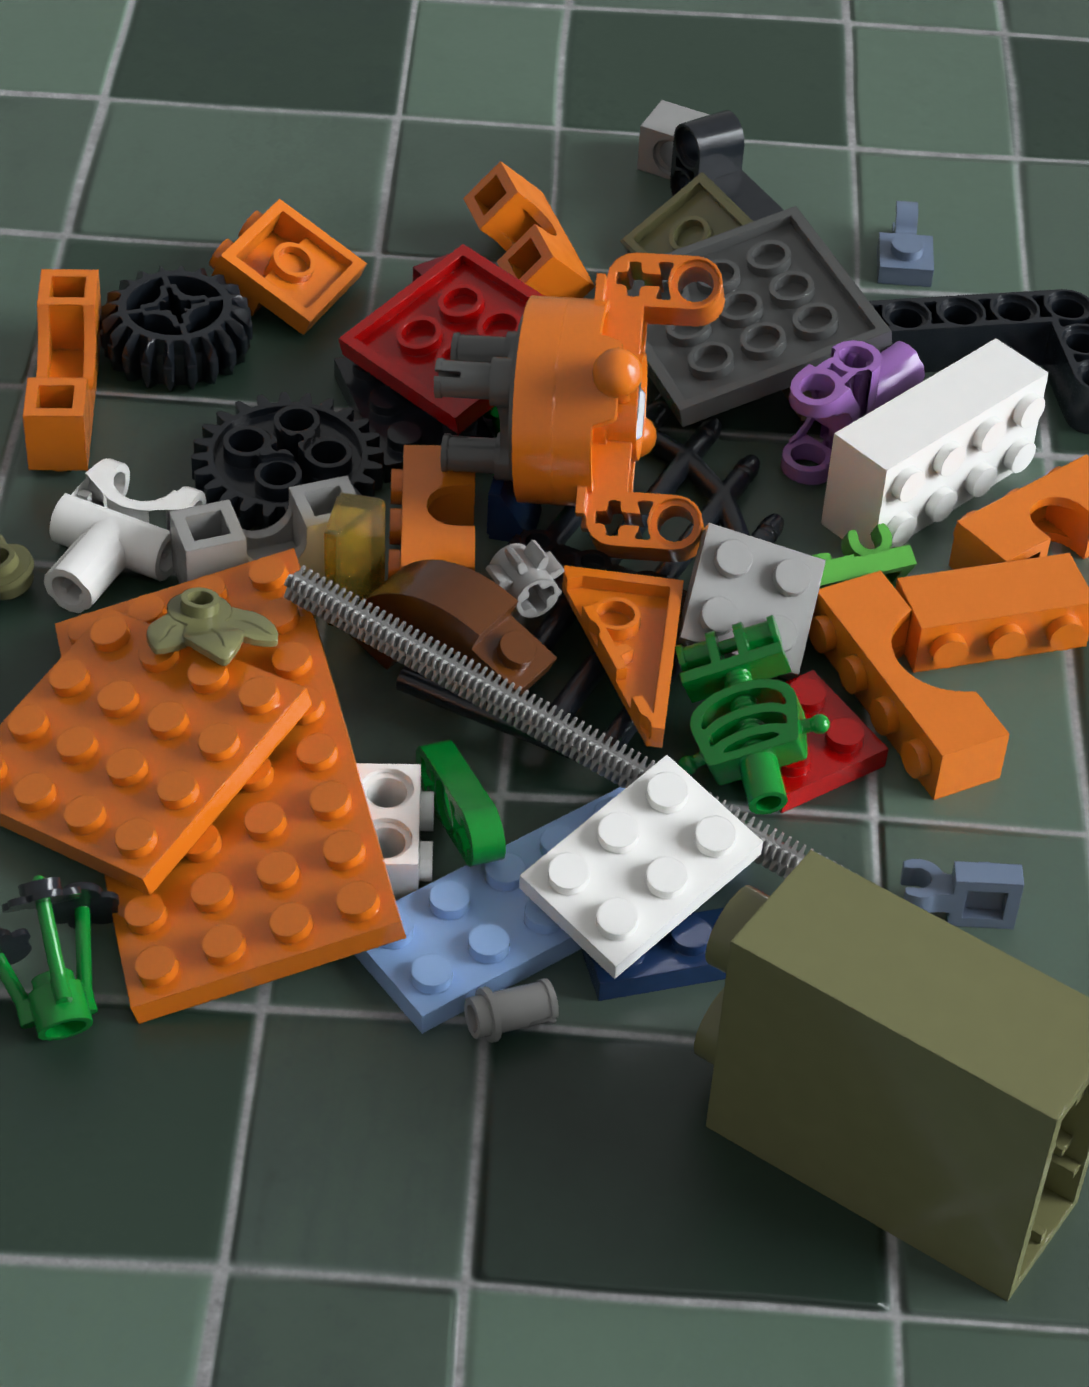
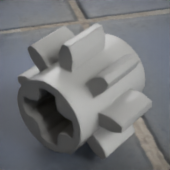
(528, 577)

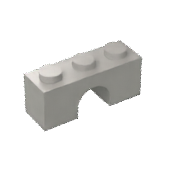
(212, 539)

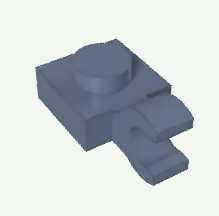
(903, 254)
(971, 897)

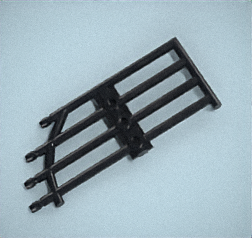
(719, 509)

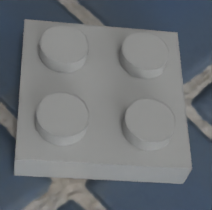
(744, 582)

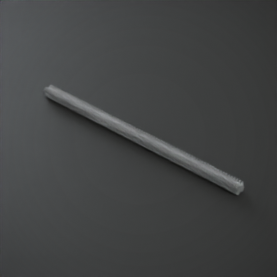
(498, 699)

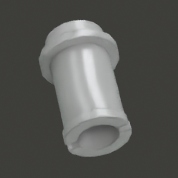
(510, 1009)

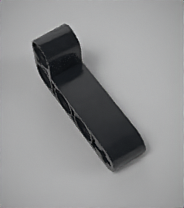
(716, 148)

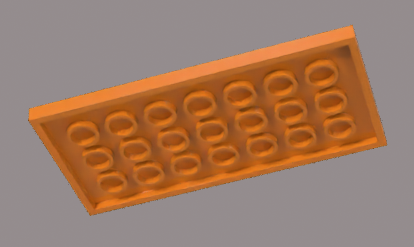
(292, 859)

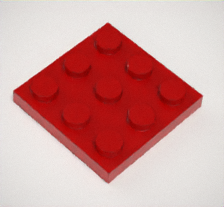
(418, 324)

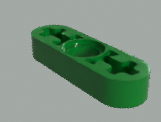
(461, 803)

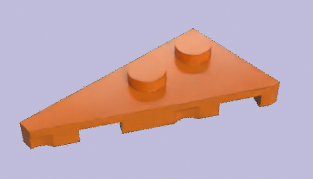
(634, 634)

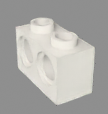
(398, 816)

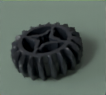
(175, 327)

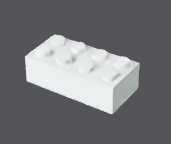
(935, 445)

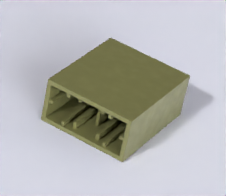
(900, 1068)

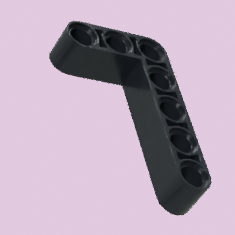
(1039, 325)

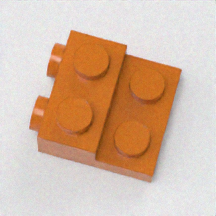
(287, 266)

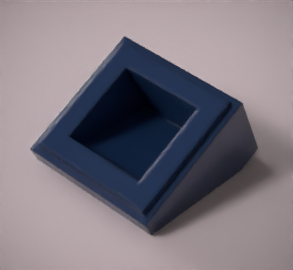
(506, 514)

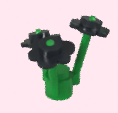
(59, 1002)

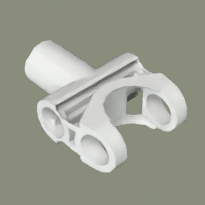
(108, 535)

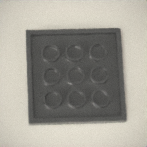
(780, 313)

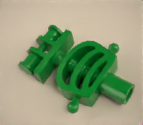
(747, 719)

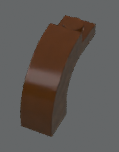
(464, 614)

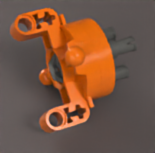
(577, 400)

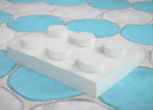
(640, 866)

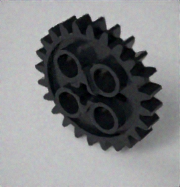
(280, 446)

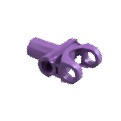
(842, 391)

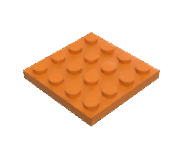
(136, 749)

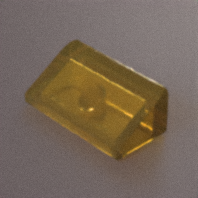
(355, 544)

